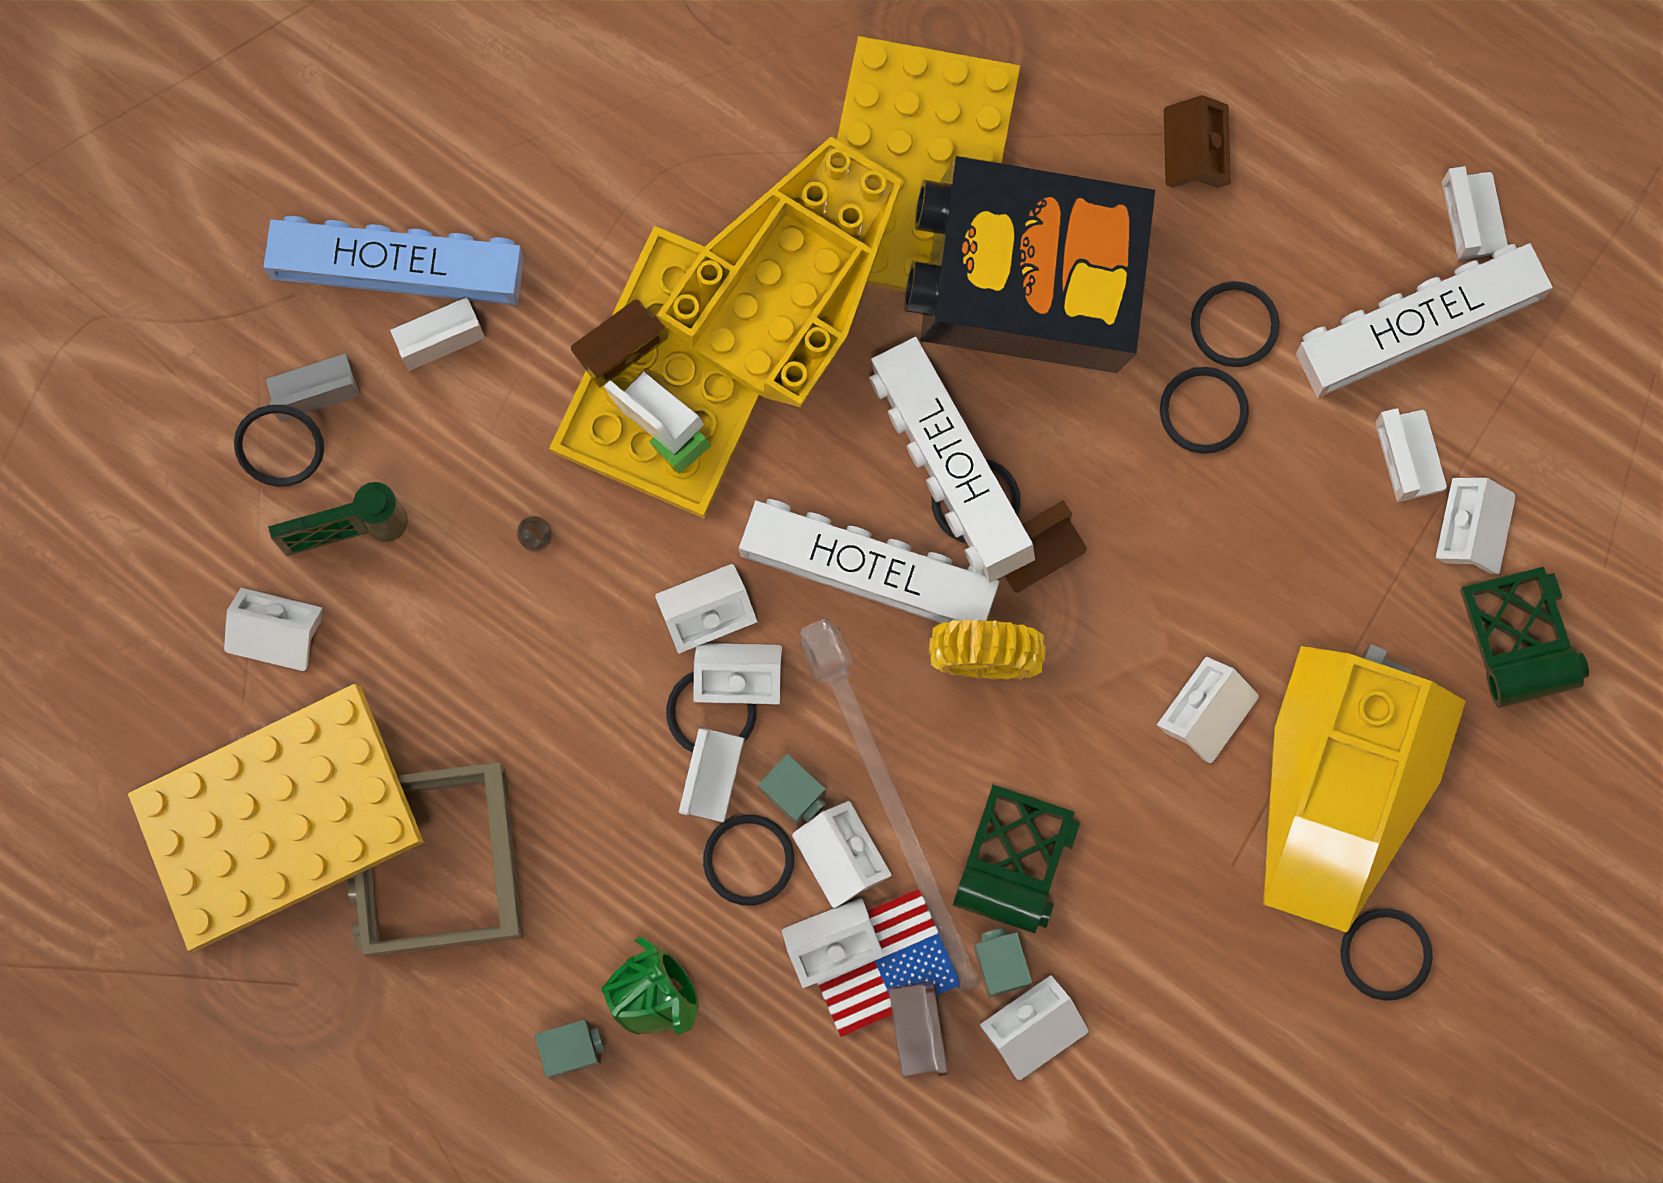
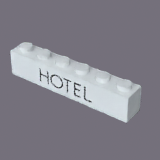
(1423, 319)
(952, 460)
(864, 565)

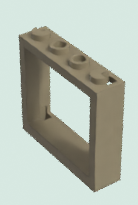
(362, 890)

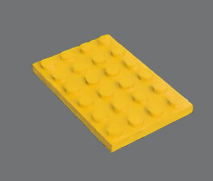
(912, 117)
(615, 446)
(275, 818)

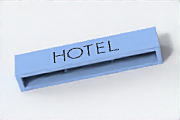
(394, 261)

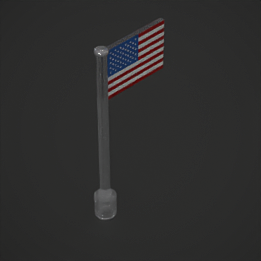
(912, 929)

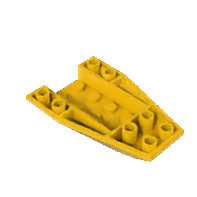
(787, 275)
(1349, 779)

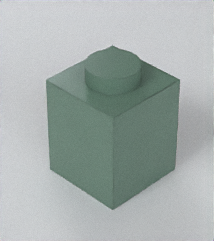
(793, 791)
(1002, 962)
(569, 1048)

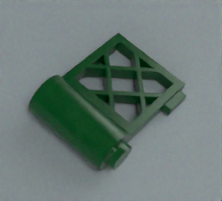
(372, 511)
(1533, 670)
(1006, 893)

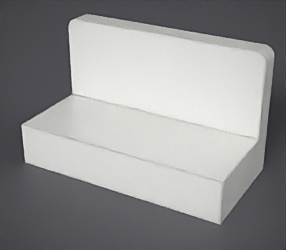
(1473, 213)
(437, 334)
(656, 411)
(1410, 454)
(1476, 524)
(706, 608)
(271, 628)
(737, 673)
(1209, 708)
(711, 774)
(841, 854)
(832, 943)
(1035, 1027)

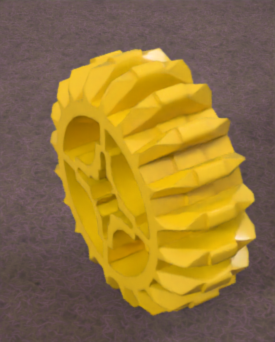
(987, 649)

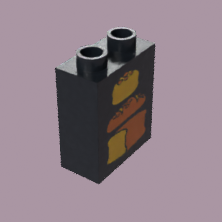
(1032, 264)

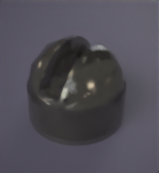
(530, 541)

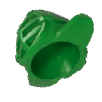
(645, 996)

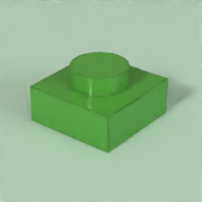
(686, 454)

